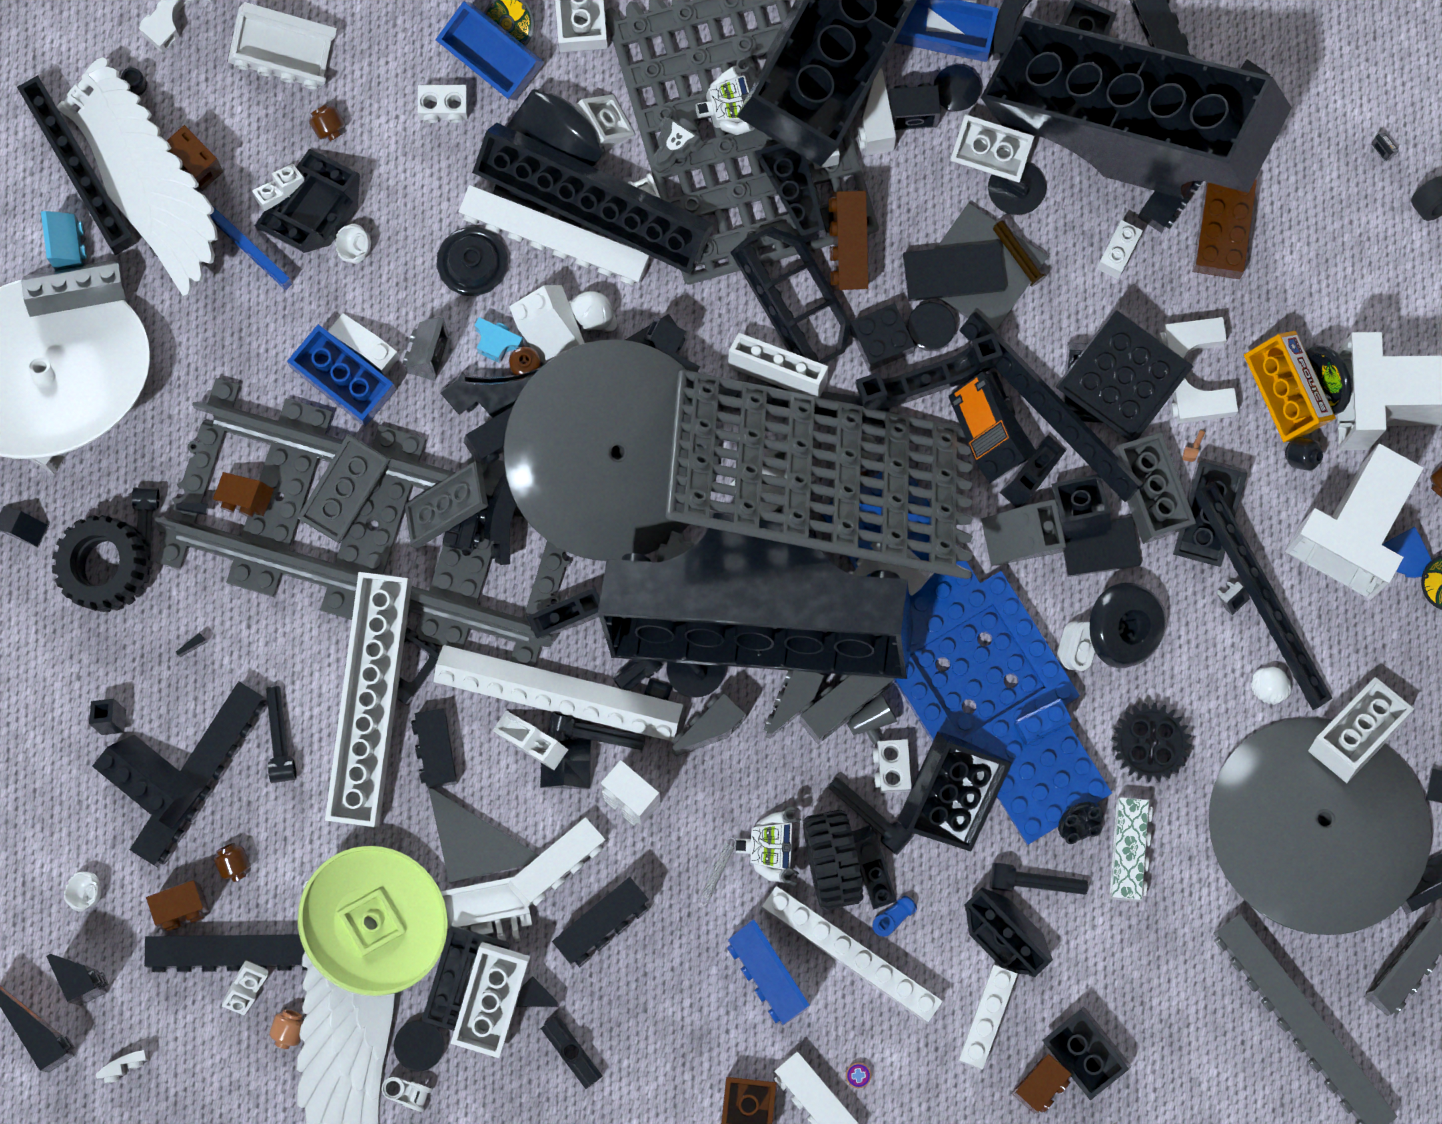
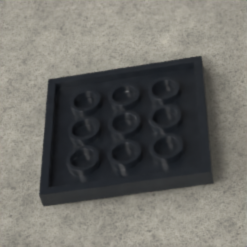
(1124, 376)

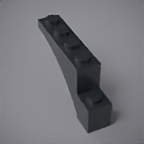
(669, 339)
(492, 393)

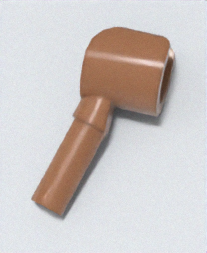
(1191, 453)

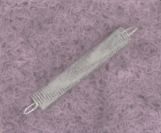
(720, 873)

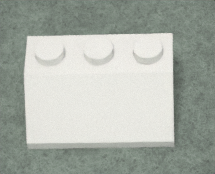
(992, 148)

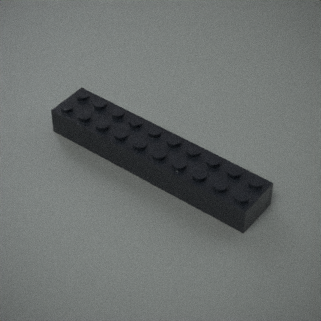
(592, 197)

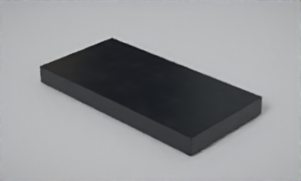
(953, 271)

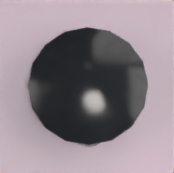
(957, 88)
(1081, 822)

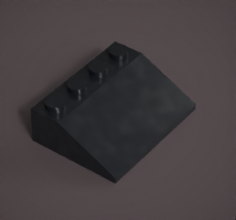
(953, 792)

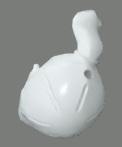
(593, 312)

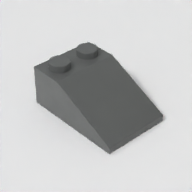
(427, 348)

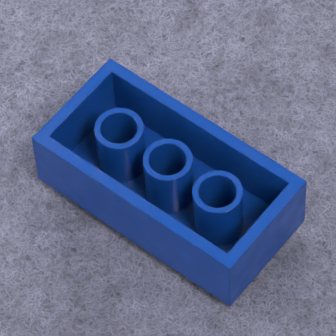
(341, 375)

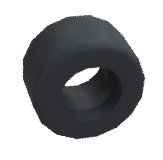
(1428, 199)

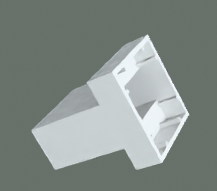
(1386, 391)
(1351, 540)

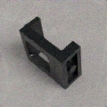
(408, 690)

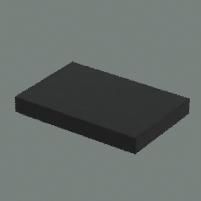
(1103, 550)

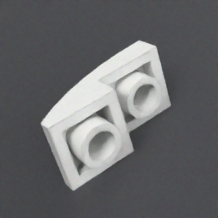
(284, 184)
(244, 987)
(116, 1068)

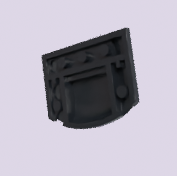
(557, 125)
(454, 975)

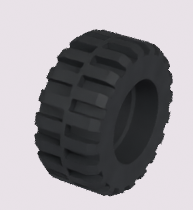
(73, 555)
(833, 859)

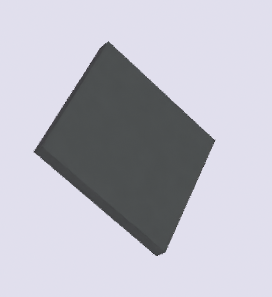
(976, 228)

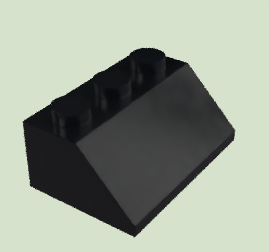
(78, 982)
(1087, 1053)

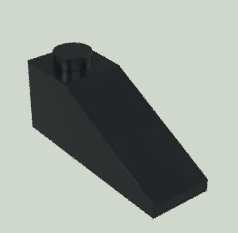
(1032, 472)
(565, 614)

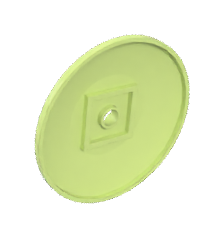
(393, 893)

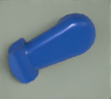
(891, 918)

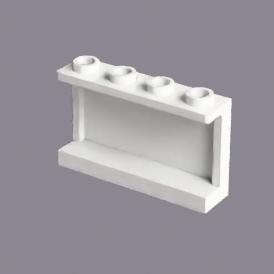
(281, 45)

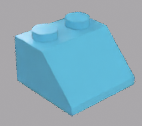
(63, 239)

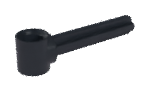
(145, 502)
(563, 727)
(281, 766)
(893, 835)
(1005, 877)

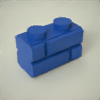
(1042, 722)

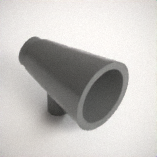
(872, 716)

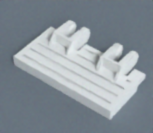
(486, 903)

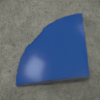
(1413, 550)

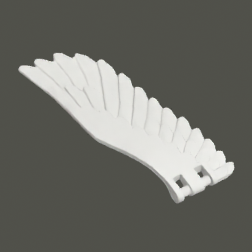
(142, 174)
(341, 1050)

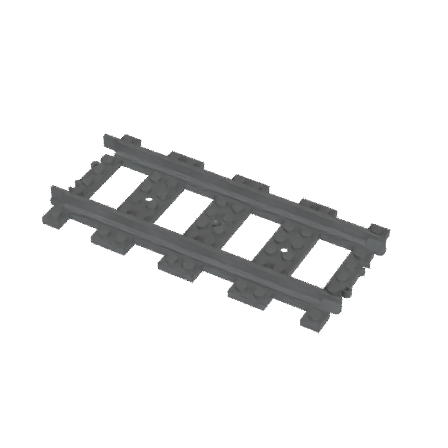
(265, 542)

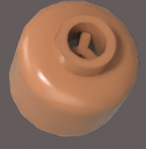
(286, 1029)

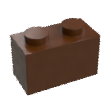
(242, 494)

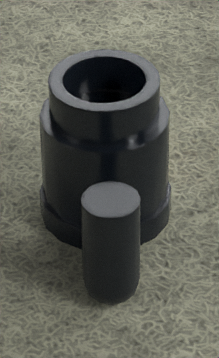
(135, 79)

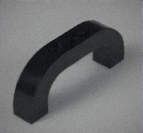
(890, 392)

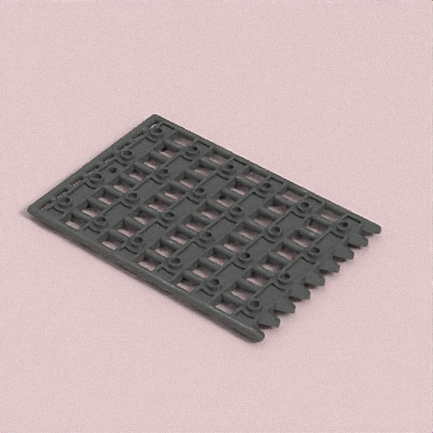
(724, 148)
(799, 469)

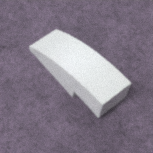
(530, 740)

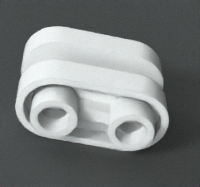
(1076, 647)

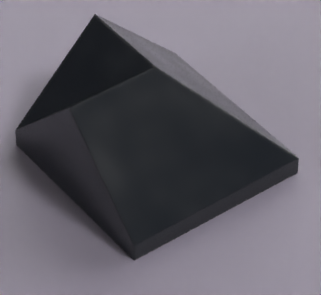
(573, 769)

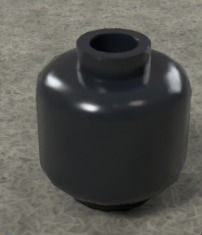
(1304, 454)

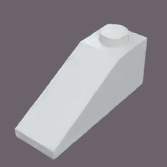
(364, 344)

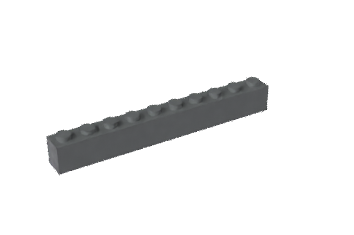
(1303, 1022)

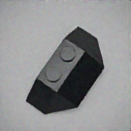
(1006, 933)

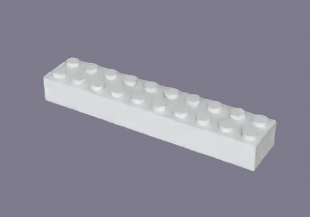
(368, 699)

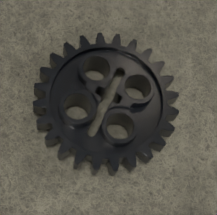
(1173, 746)

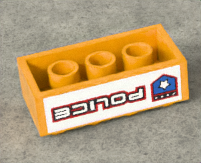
(1289, 386)

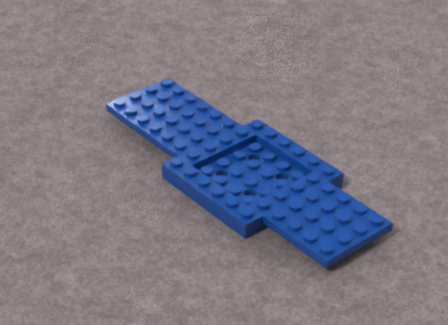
(947, 620)

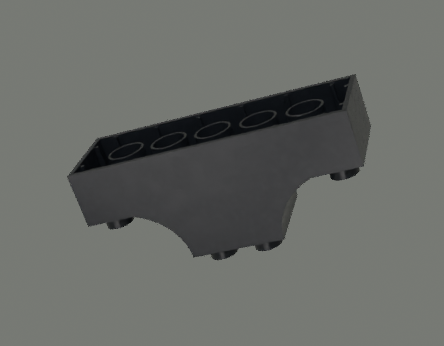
(822, 71)
(1137, 108)
(756, 607)

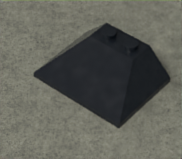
(317, 207)

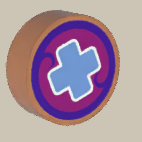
(858, 1075)

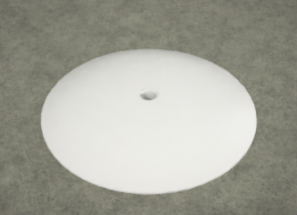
(66, 374)

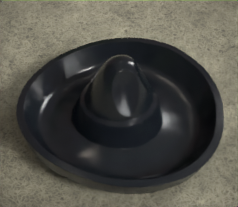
(1126, 625)

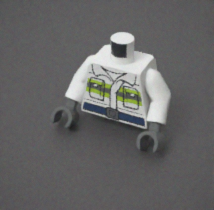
(726, 98)
(771, 846)

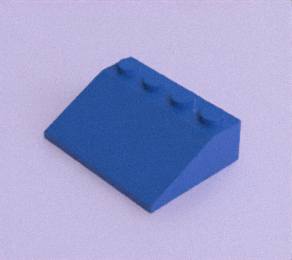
(768, 973)

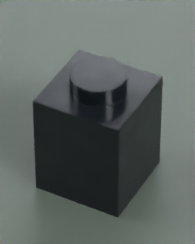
(107, 716)

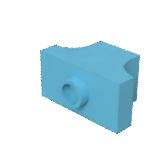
(496, 340)

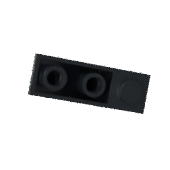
(873, 868)

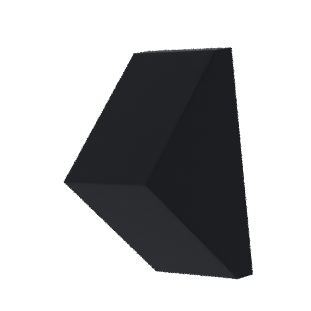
(22, 526)
(535, 995)

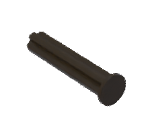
(1019, 253)

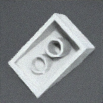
(877, 128)
(547, 322)

